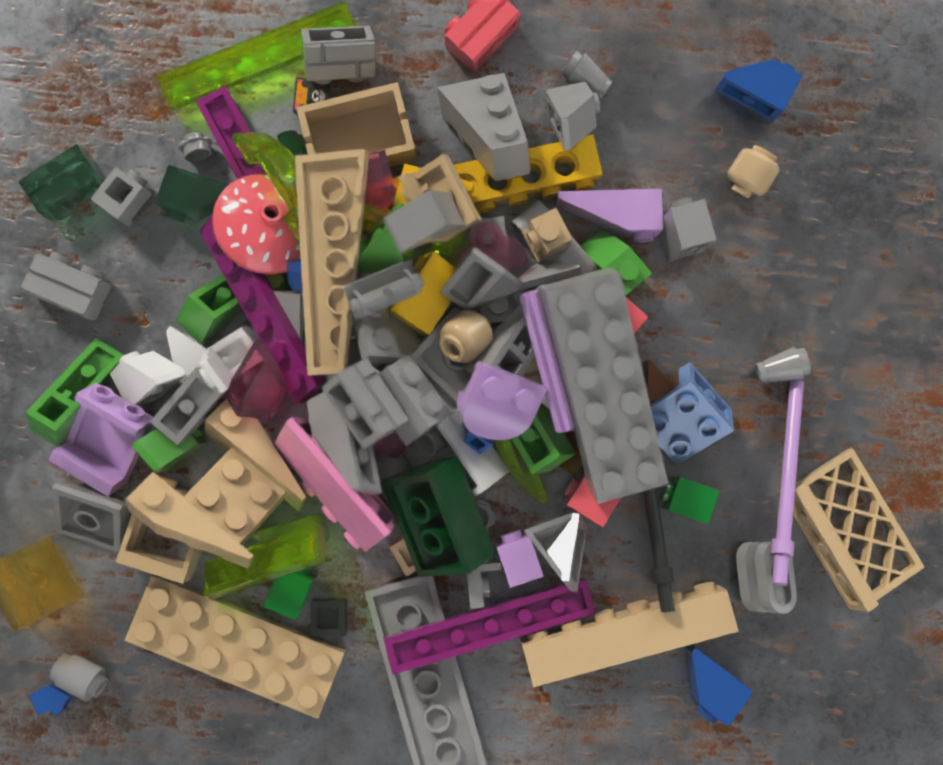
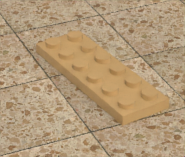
(235, 645)

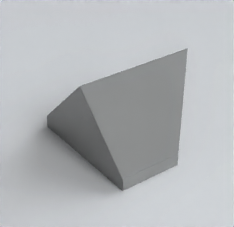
(479, 281)
(562, 546)

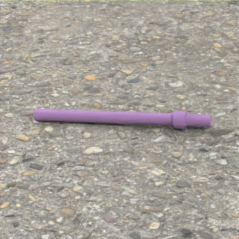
(782, 546)

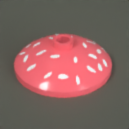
(245, 230)

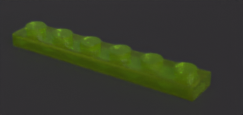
(246, 59)

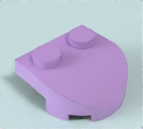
(498, 403)

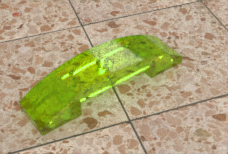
(279, 166)
(526, 479)

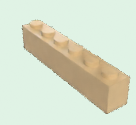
(628, 634)

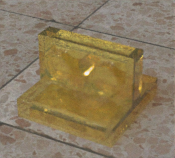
(34, 584)

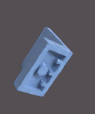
(690, 416)

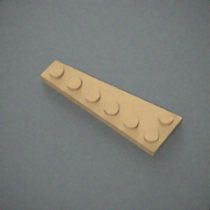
(330, 228)

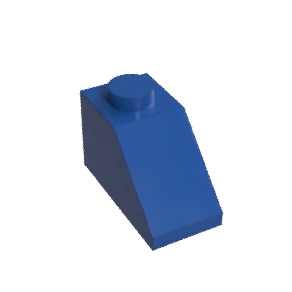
(761, 87)
(714, 688)

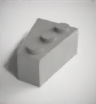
(489, 123)

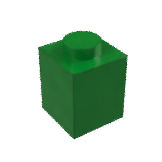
(689, 499)
(291, 593)

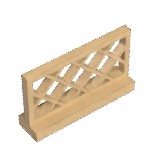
(834, 551)

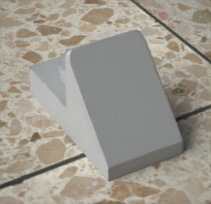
(186, 408)

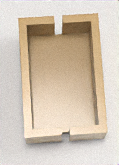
(360, 121)

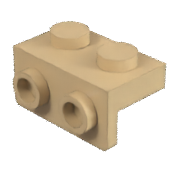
(441, 176)

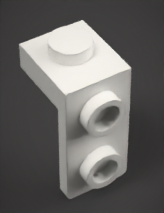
(224, 359)

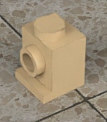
(547, 235)

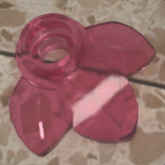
(504, 249)

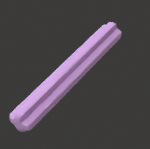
(547, 361)

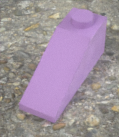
(622, 212)

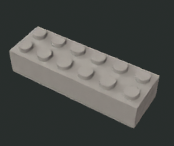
(604, 384)

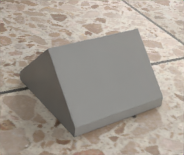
(90, 514)

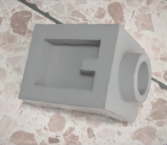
(479, 585)

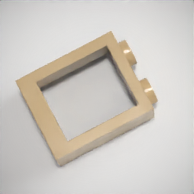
(151, 562)

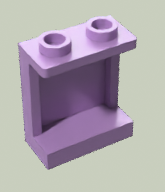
(101, 439)

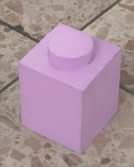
(518, 558)

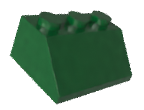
(438, 518)

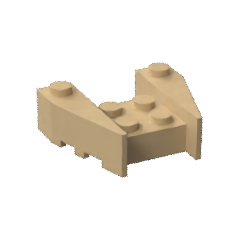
(229, 498)

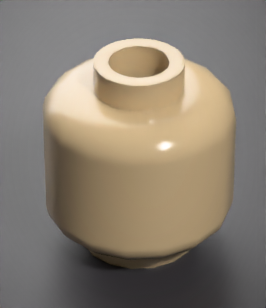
(753, 171)
(465, 336)

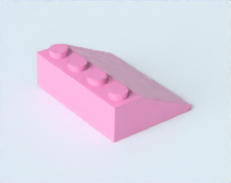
(360, 513)

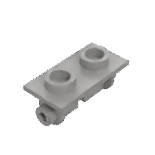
(383, 289)

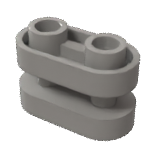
(755, 580)

